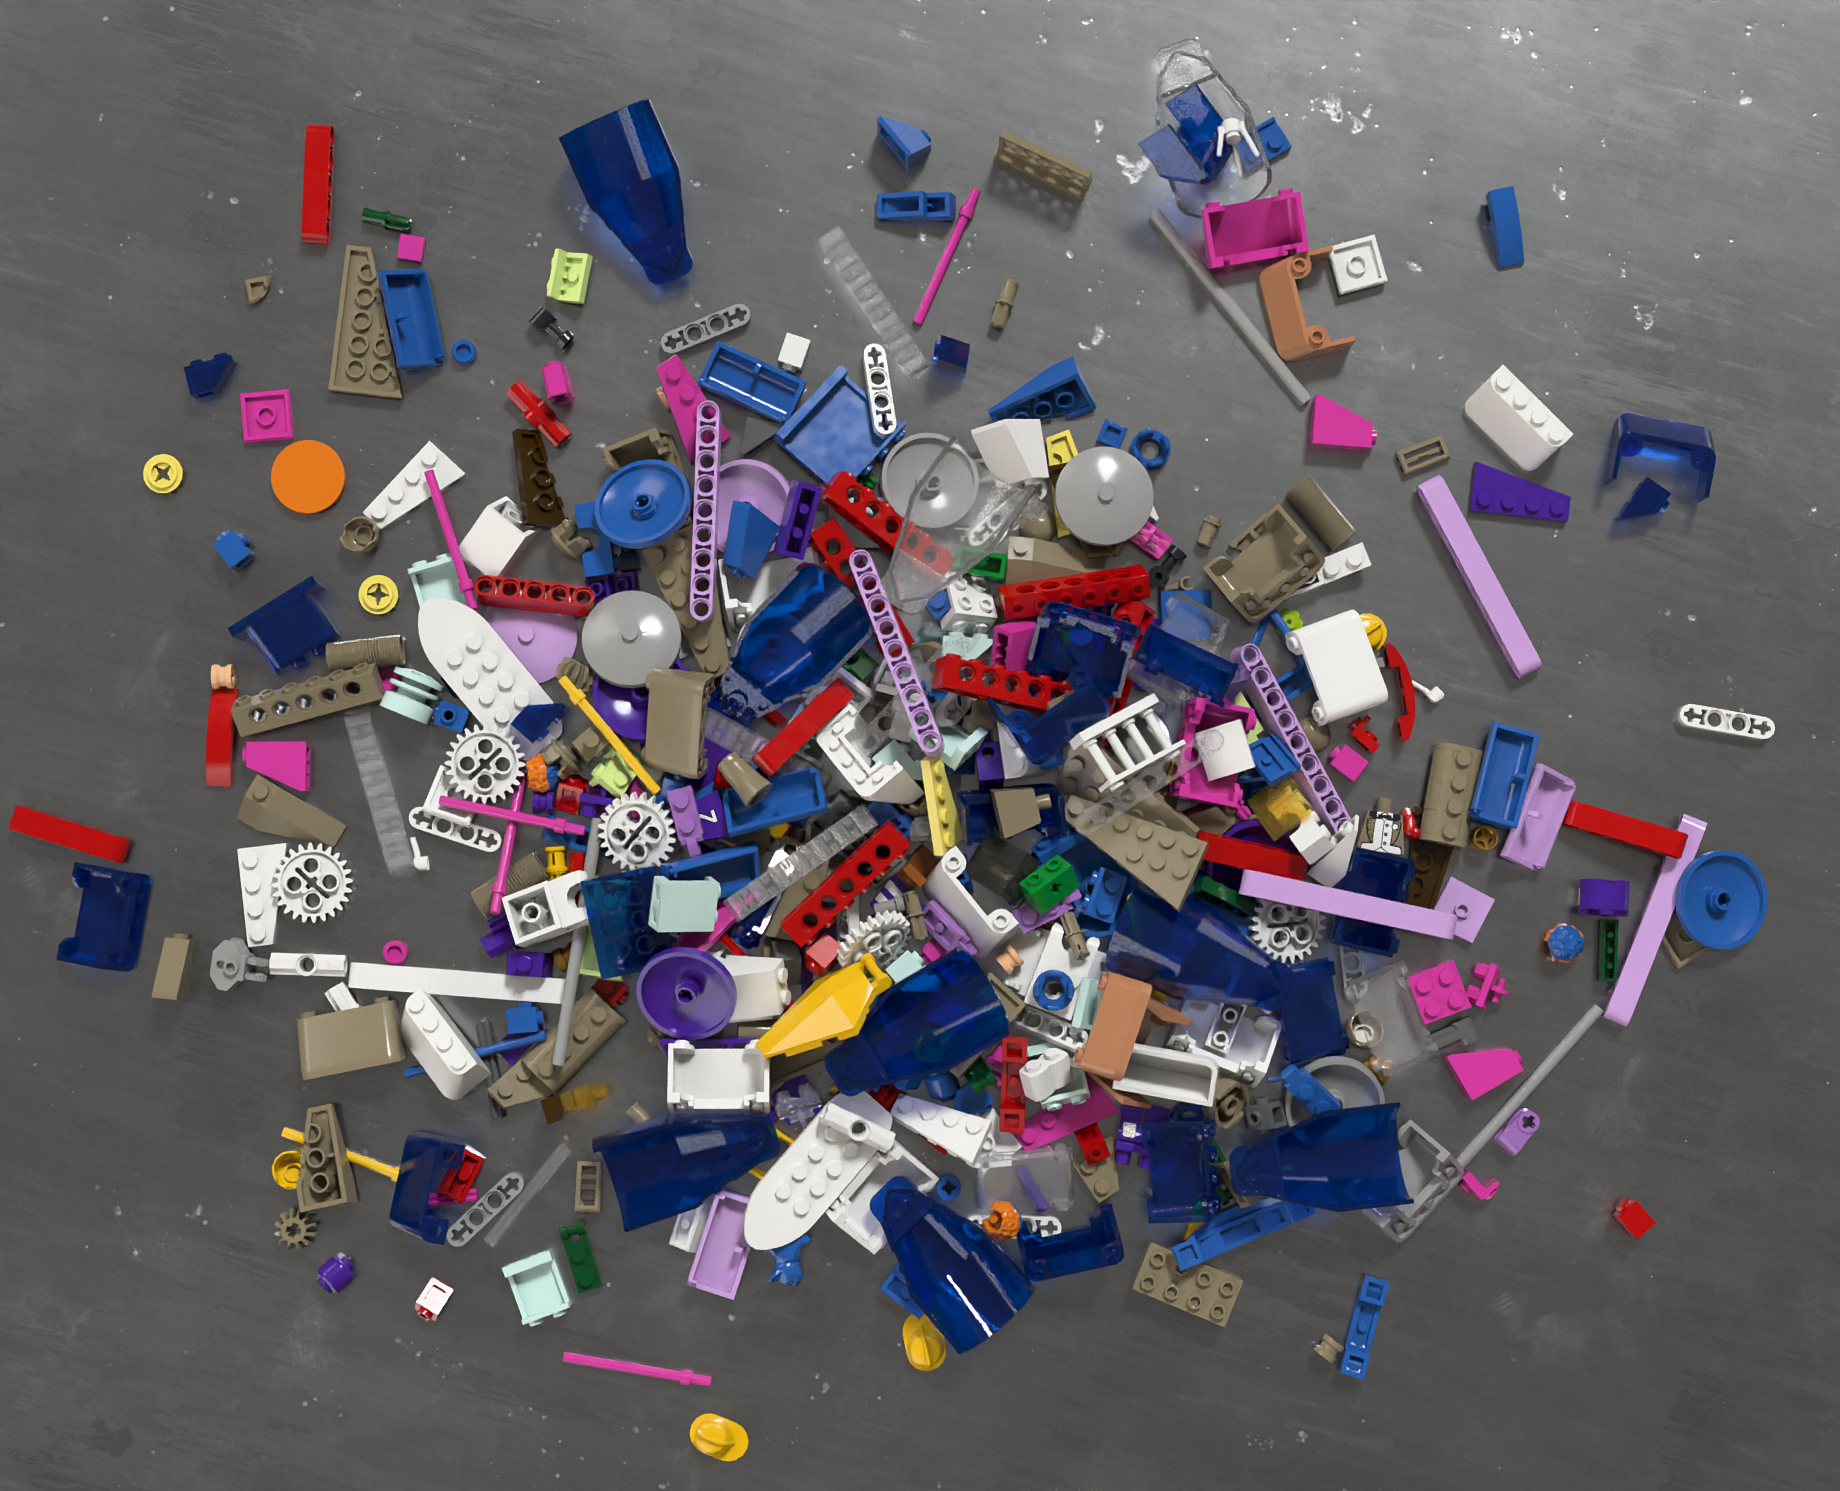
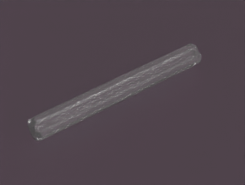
(527, 1195)

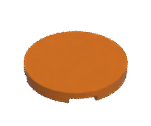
(308, 477)

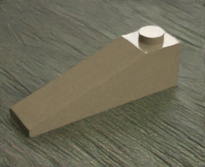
(1039, 559)
(282, 813)
(325, 1167)

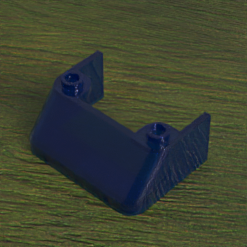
(1192, 151)
(1634, 429)
(1191, 665)
(1058, 726)
(979, 818)

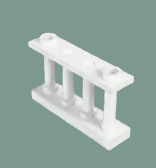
(1126, 720)

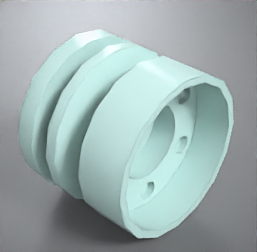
(411, 695)

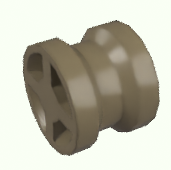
(1329, 1348)

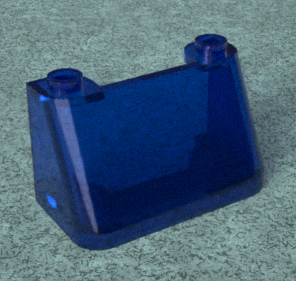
(1100, 640)
(108, 918)
(1311, 1014)
(1071, 1250)

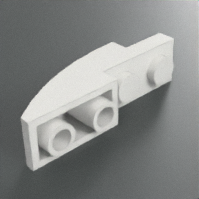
(1337, 567)

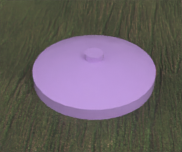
(749, 483)
(535, 637)

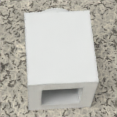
(794, 353)

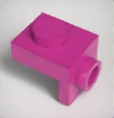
(1472, 1185)

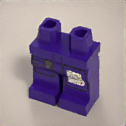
(1130, 1132)

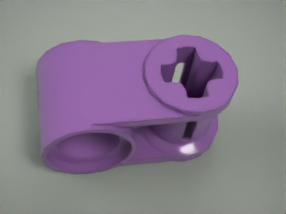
(1515, 1133)

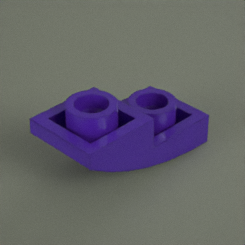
(609, 585)
(498, 941)

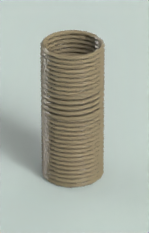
(1324, 518)
(348, 654)
(523, 873)

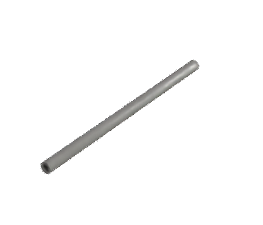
(1230, 306)
(576, 953)
(1529, 1085)

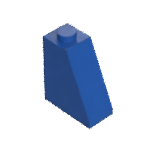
(747, 539)

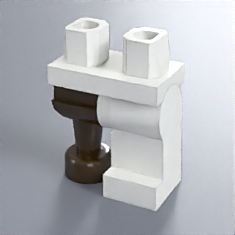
(884, 694)

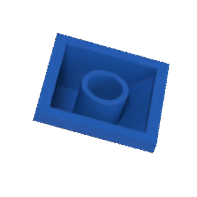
(904, 140)

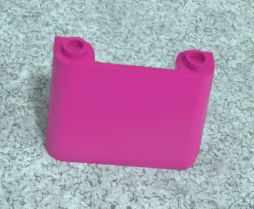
(1254, 229)
(1194, 784)

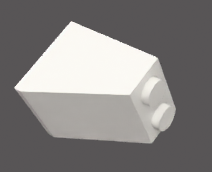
(1013, 451)
(497, 538)
(759, 986)

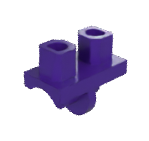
(590, 802)

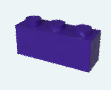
(797, 519)

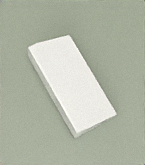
(690, 1228)

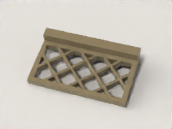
(1043, 164)

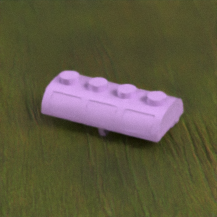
(1540, 818)
(722, 1247)

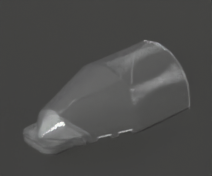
(1178, 69)
(949, 528)

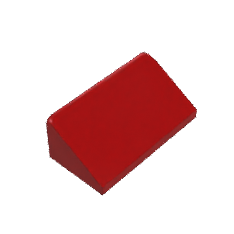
(457, 1183)

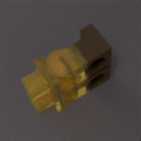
(574, 1099)

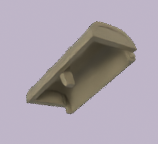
(1450, 794)
(591, 1028)

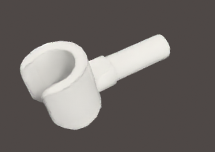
(1433, 696)
(420, 863)

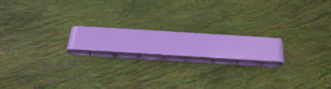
(701, 500)
(1479, 576)
(904, 661)
(1290, 730)
(1348, 904)
(1652, 927)

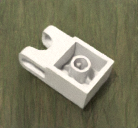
(555, 909)
(1057, 958)

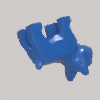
(787, 1261)

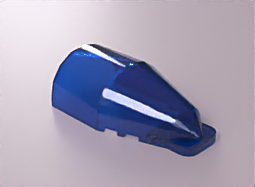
(634, 186)
(791, 644)
(1194, 954)
(922, 1026)
(682, 1160)
(1327, 1162)
(950, 1265)

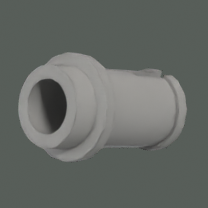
(894, 904)

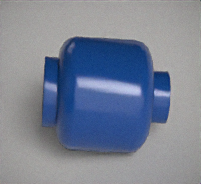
(942, 1086)

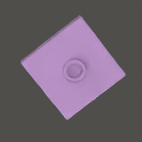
(1466, 903)

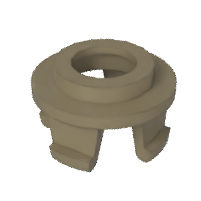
(561, 539)
(559, 749)

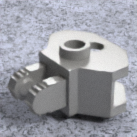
(234, 965)

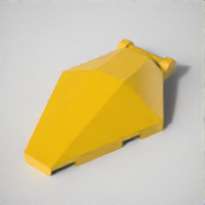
(827, 1009)

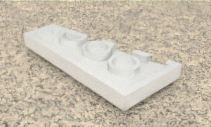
(411, 487)
(259, 905)
(951, 1129)

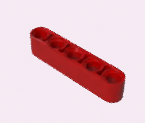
(317, 183)
(525, 588)
(802, 727)
(1625, 829)
(69, 834)
(1254, 856)

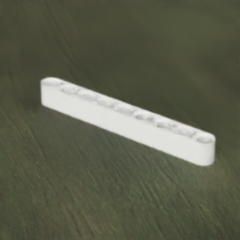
(456, 982)

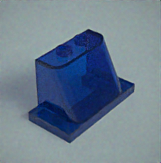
(290, 627)

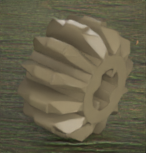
(578, 673)
(286, 1232)

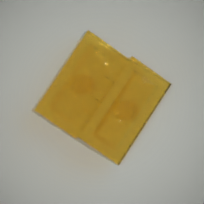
(1280, 807)

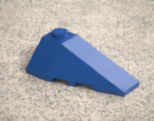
(1050, 395)

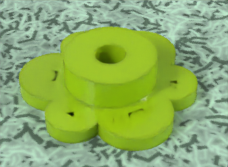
(1287, 614)

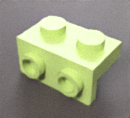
(569, 276)
(614, 772)

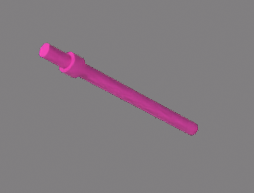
(966, 213)
(465, 584)
(559, 825)
(499, 887)
(685, 1377)

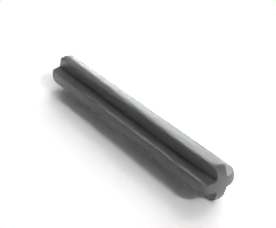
(485, 1038)

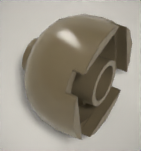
(1227, 1103)

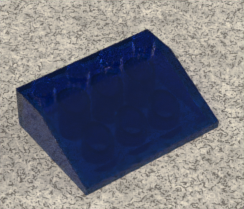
(619, 920)

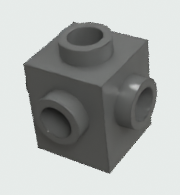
(1265, 1115)

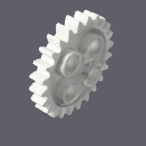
(500, 779)
(621, 817)
(297, 899)
(878, 936)
(1288, 944)

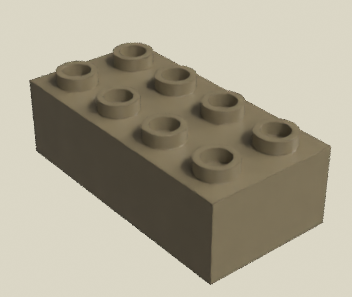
(1197, 1290)

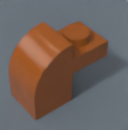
(918, 868)

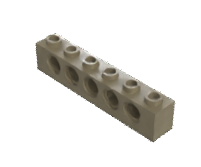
(251, 722)

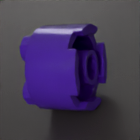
(1603, 897)

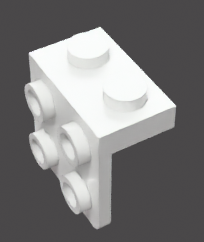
(970, 600)

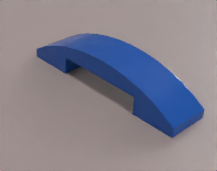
(1363, 1327)

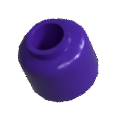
(335, 1274)

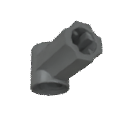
(1457, 1034)

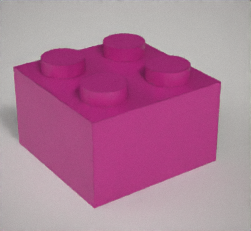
(1438, 991)

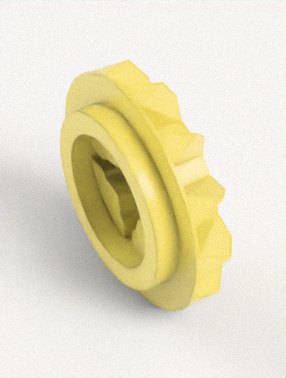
(151, 473)
(371, 586)

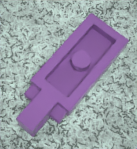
(686, 818)
(1030, 919)
(945, 929)

